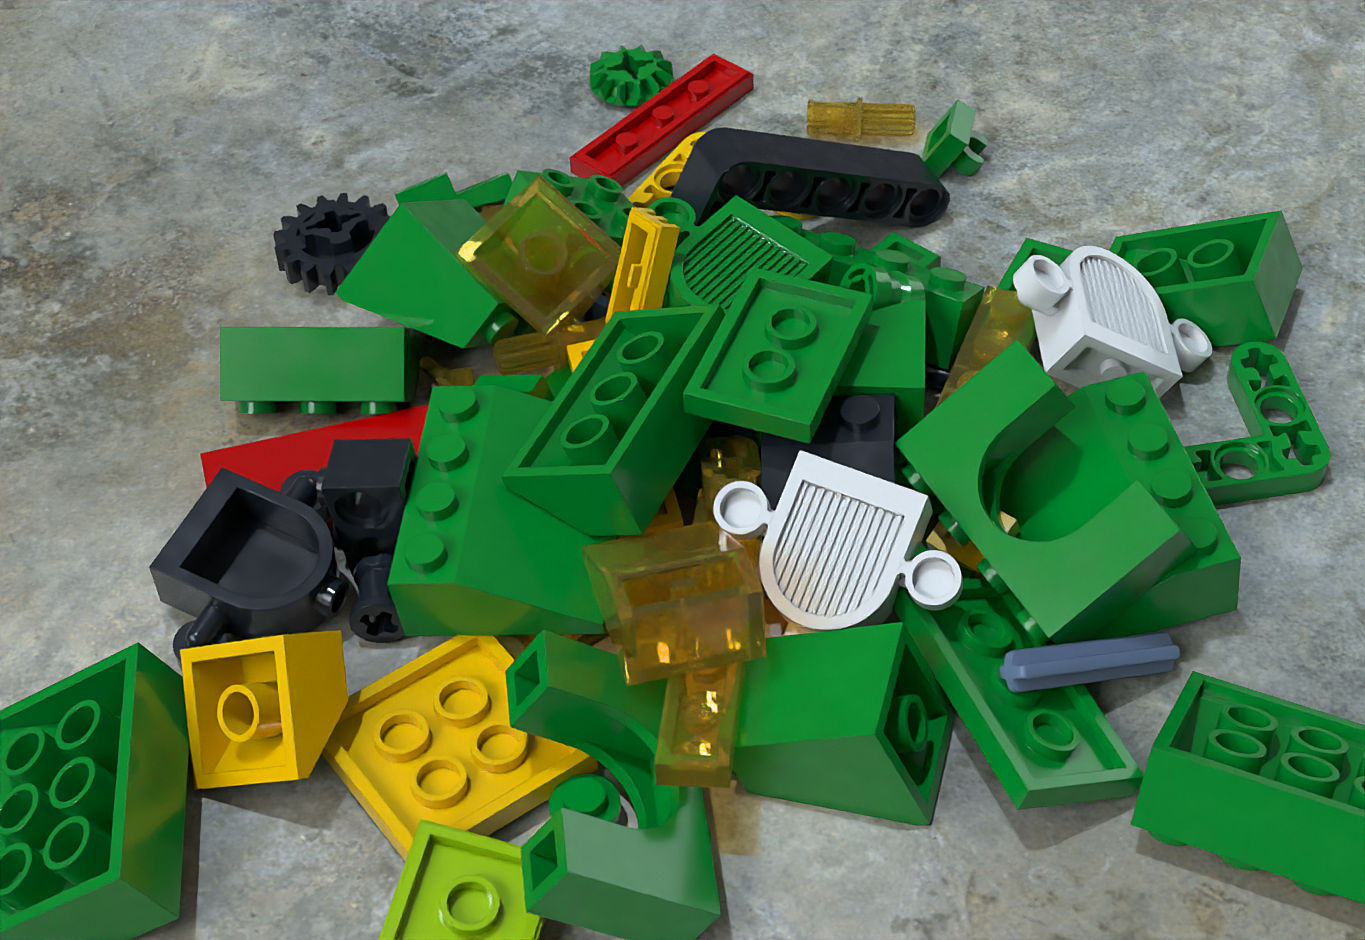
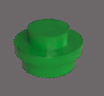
(587, 795)

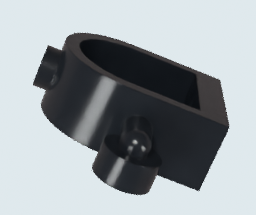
(251, 562)

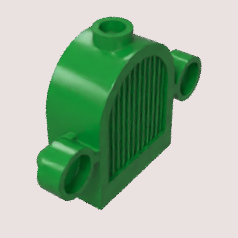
(718, 255)

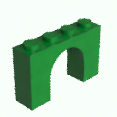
(1063, 583)
(594, 871)

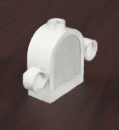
(1105, 321)
(839, 546)

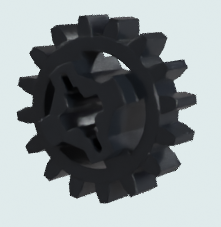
(327, 240)

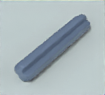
(1088, 661)

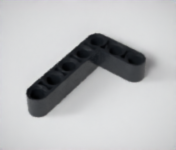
(809, 178)

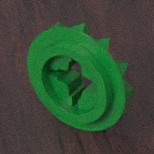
(614, 85)

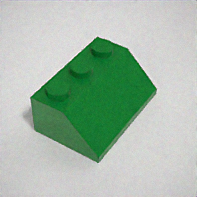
(319, 367)

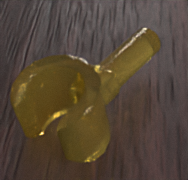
(447, 377)

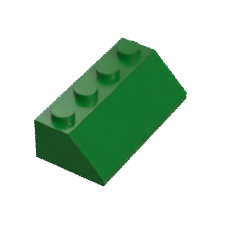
(619, 423)

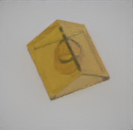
(542, 258)

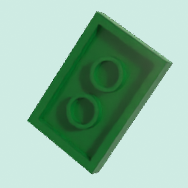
(778, 354)

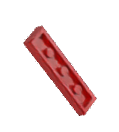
(663, 121)

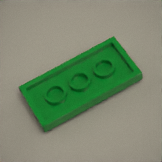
(1039, 743)

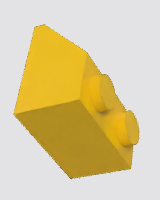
(262, 706)

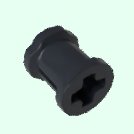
(375, 600)

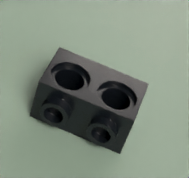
(366, 494)

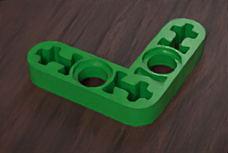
(1269, 442)

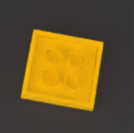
(442, 747)

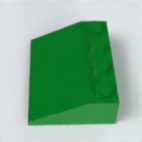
(1095, 455)
(470, 547)
(1260, 786)
(94, 802)

